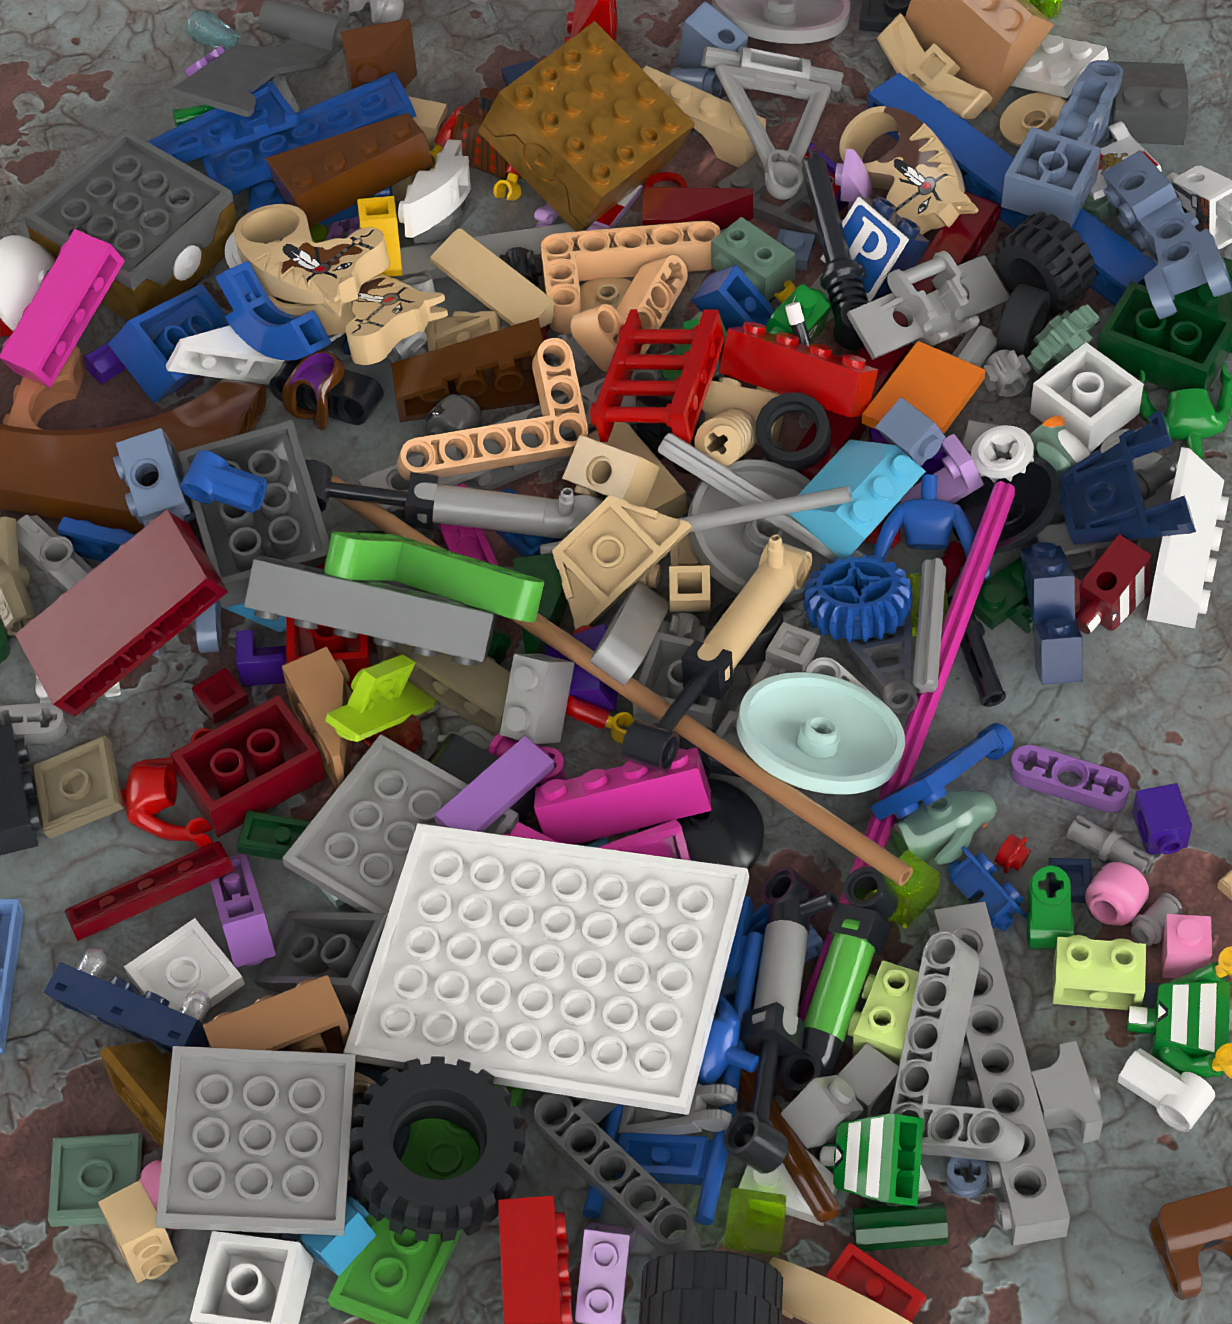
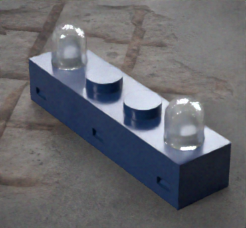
(126, 1011)

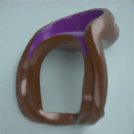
(322, 373)

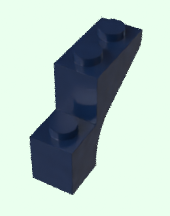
(1052, 609)

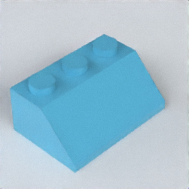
(877, 480)

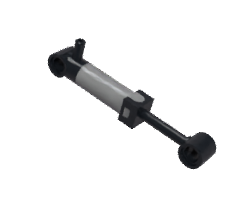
(773, 1023)

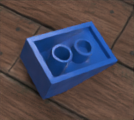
(151, 338)

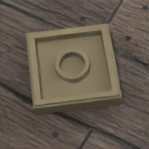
(77, 787)

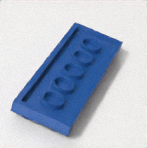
(364, 105)

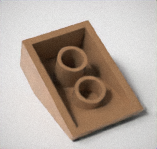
(315, 688)

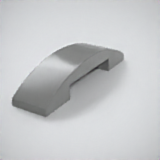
(787, 653)

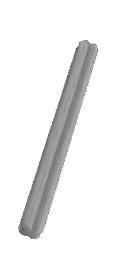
(737, 489)

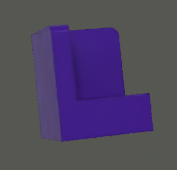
(258, 665)

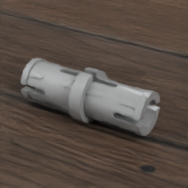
(1108, 845)

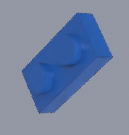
(92, 540)

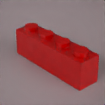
(791, 367)

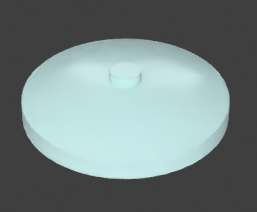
(820, 733)

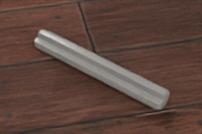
(929, 626)

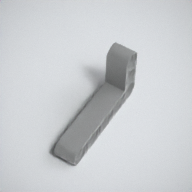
(941, 1061)

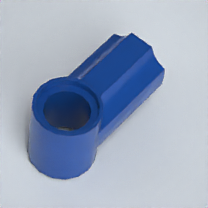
(213, 479)

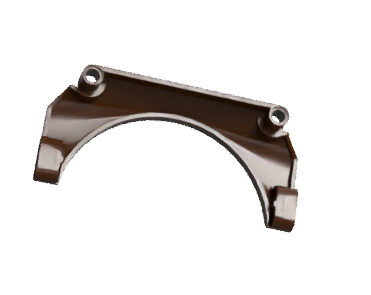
(75, 469)

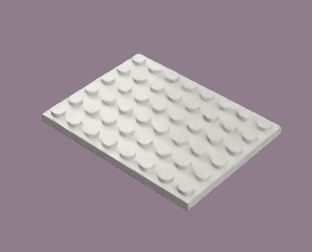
(551, 966)

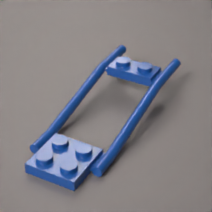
(686, 1157)

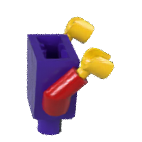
(588, 696)

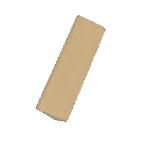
(492, 280)

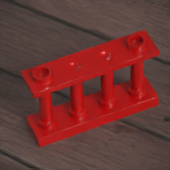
(688, 390)

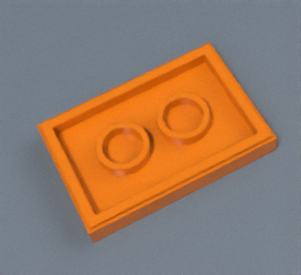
(931, 383)

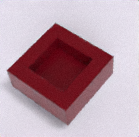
(220, 695)

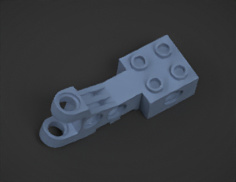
(1061, 166)
(1160, 226)
(138, 463)

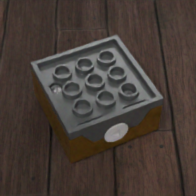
(151, 210)

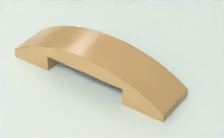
(824, 1301)

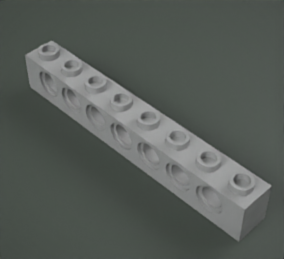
(1046, 1212)

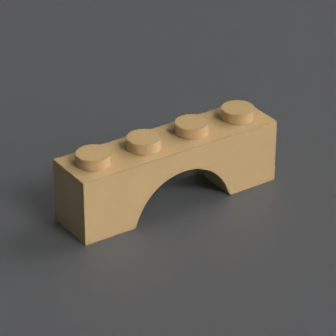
(712, 118)

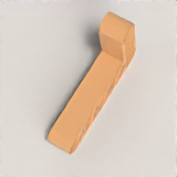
(616, 253)
(509, 434)

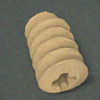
(736, 426)

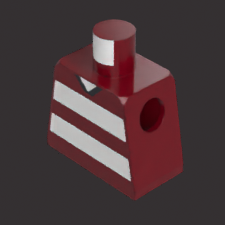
(1114, 586)

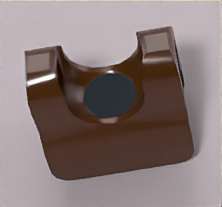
(1186, 1230)

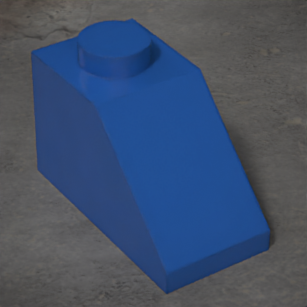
(734, 298)

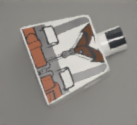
(1208, 198)

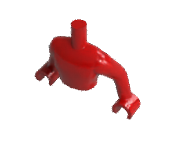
(152, 788)

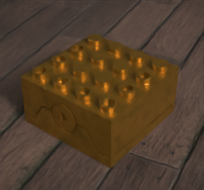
(585, 127)

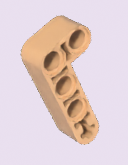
(650, 292)

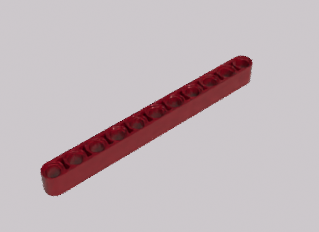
(963, 242)

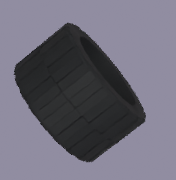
(710, 1289)

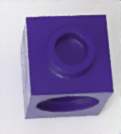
(1162, 819)

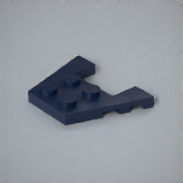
(1105, 496)

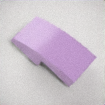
(853, 178)

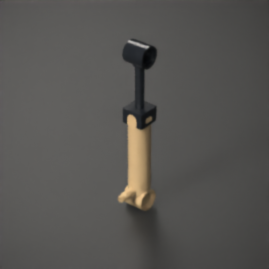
(710, 663)

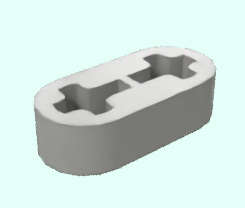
(30, 717)

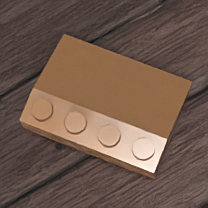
(982, 37)

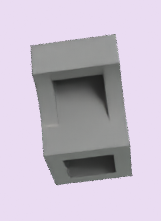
(1069, 1095)

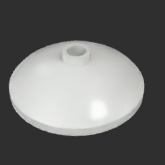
(21, 273)

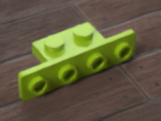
(380, 700)

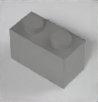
(537, 698)

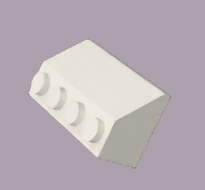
(1185, 558)

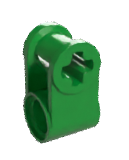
(1049, 916)

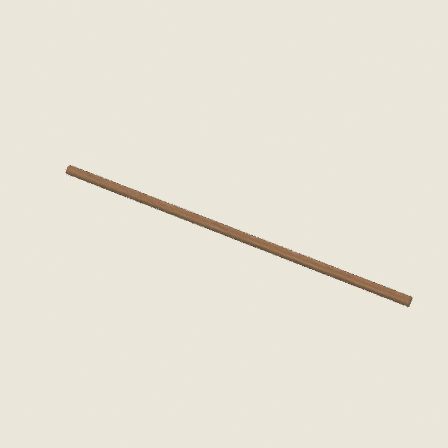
(687, 727)

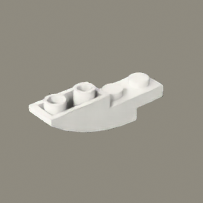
(436, 191)

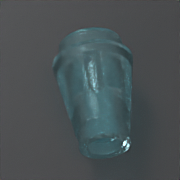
(210, 30)

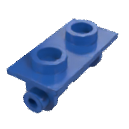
(976, 876)

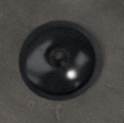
(1032, 509)
(729, 833)

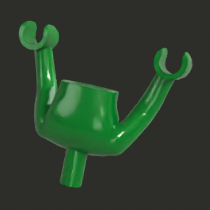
(1191, 413)

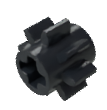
(523, 262)

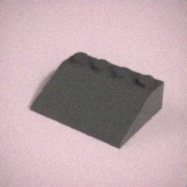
(284, 526)

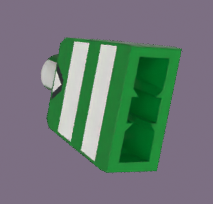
(877, 1158)

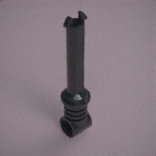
(842, 275)

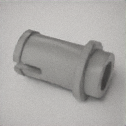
(1149, 926)

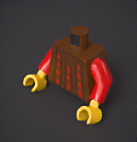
(464, 126)

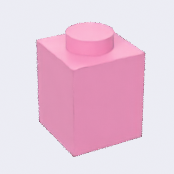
(1185, 944)

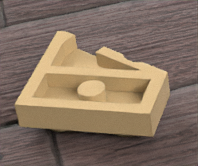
(460, 328)

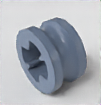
(956, 1182)

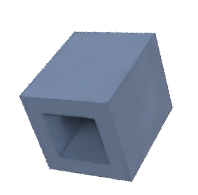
(911, 431)

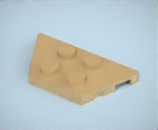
(612, 554)

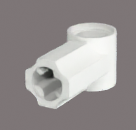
(1177, 1096)

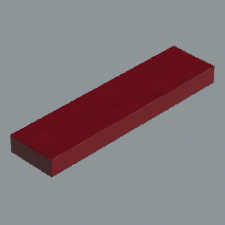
(148, 890)

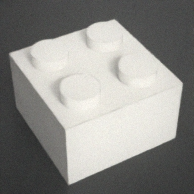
(1089, 395)
(251, 1281)

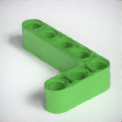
(434, 571)

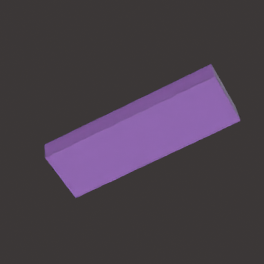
(496, 788)

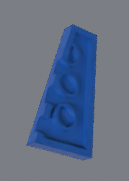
(223, 129)

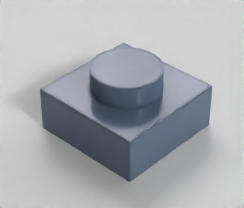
(799, 243)

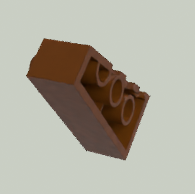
(349, 166)
(486, 368)

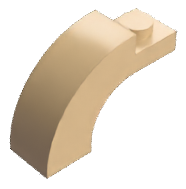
(688, 580)

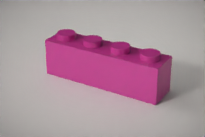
(61, 308)
(622, 799)

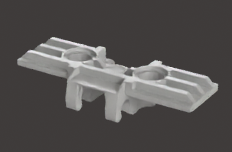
(933, 317)

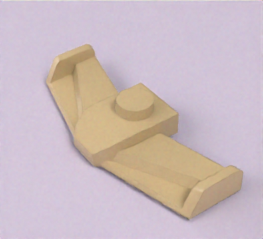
(931, 70)

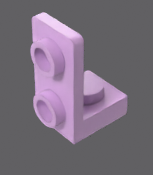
(956, 478)
(603, 1273)

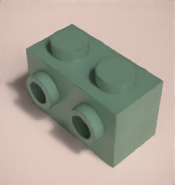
(756, 255)

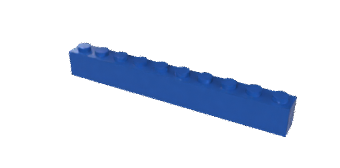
(984, 171)

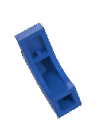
(265, 325)

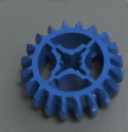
(857, 598)

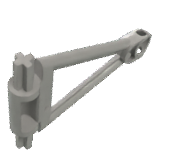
(778, 75)

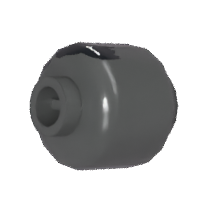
(453, 414)

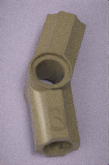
(15, 602)

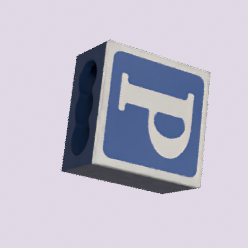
(881, 242)

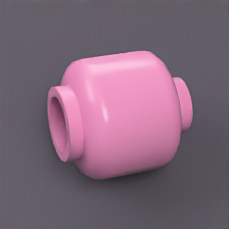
(1117, 894)

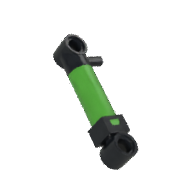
(857, 935)

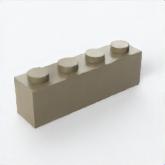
(470, 691)

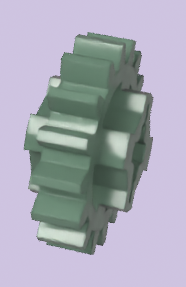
(1062, 338)

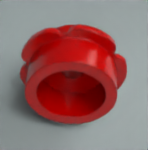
(1013, 853)

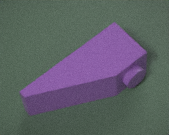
(242, 914)

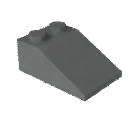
(1152, 102)
(321, 946)

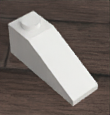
(222, 355)

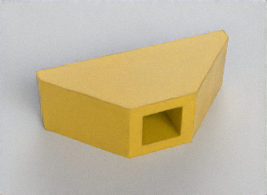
(381, 214)

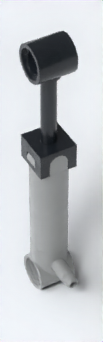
(462, 506)

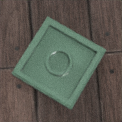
(89, 1171)

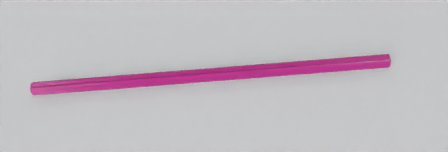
(921, 717)

